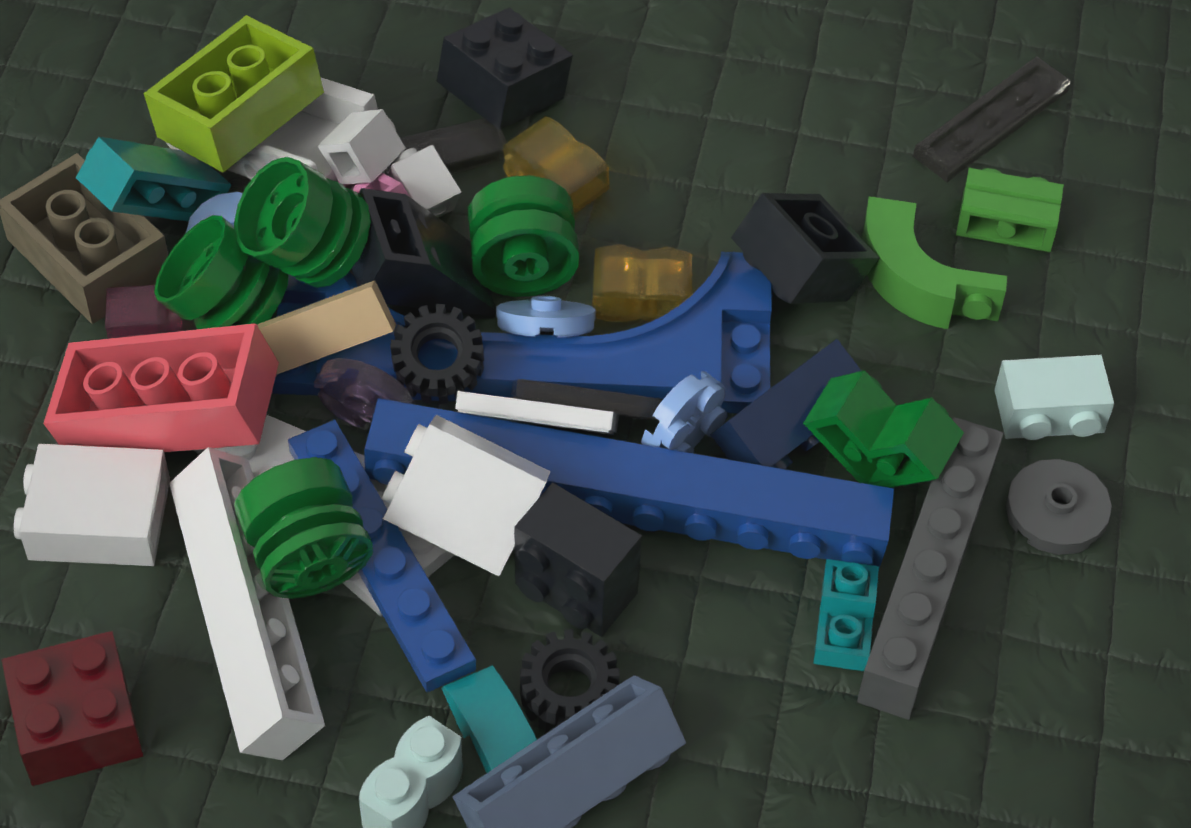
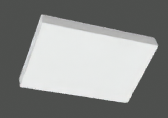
(538, 413)

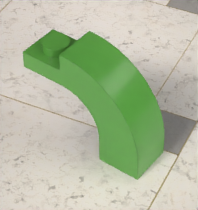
(917, 282)

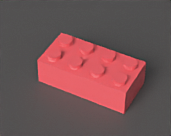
(165, 390)

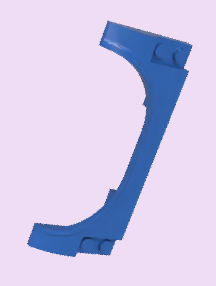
(713, 331)

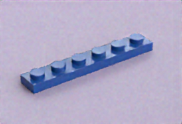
(393, 571)

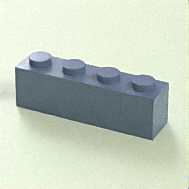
(577, 762)

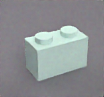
(1053, 397)

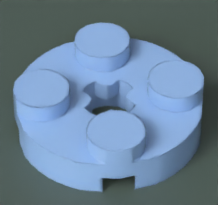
(688, 414)

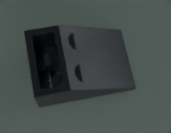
(418, 258)

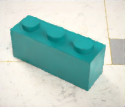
(148, 179)

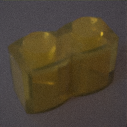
(554, 154)
(639, 283)

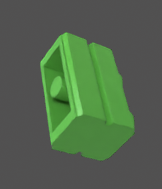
(1010, 209)

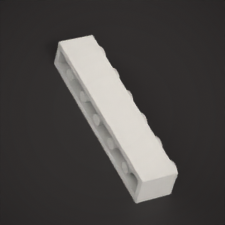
(248, 627)

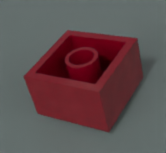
(71, 708)

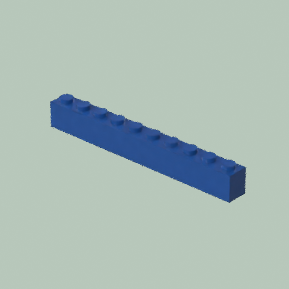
(670, 487)

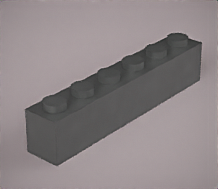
(929, 574)

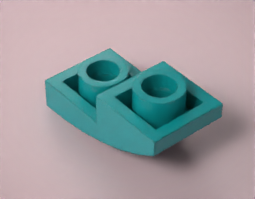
(846, 615)
(489, 716)

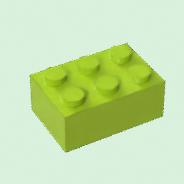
(234, 93)

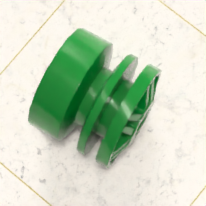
(302, 222)
(216, 281)
(303, 527)

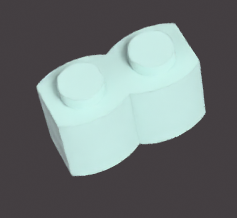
(415, 780)

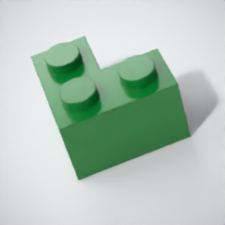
(879, 439)

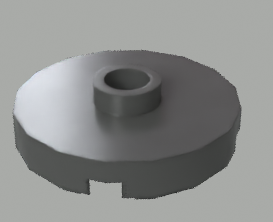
(1052, 525)

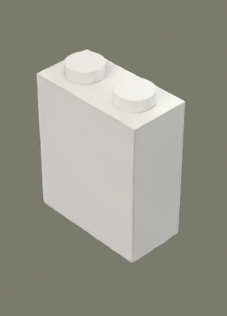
(463, 493)
(93, 505)

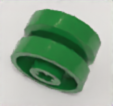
(523, 236)

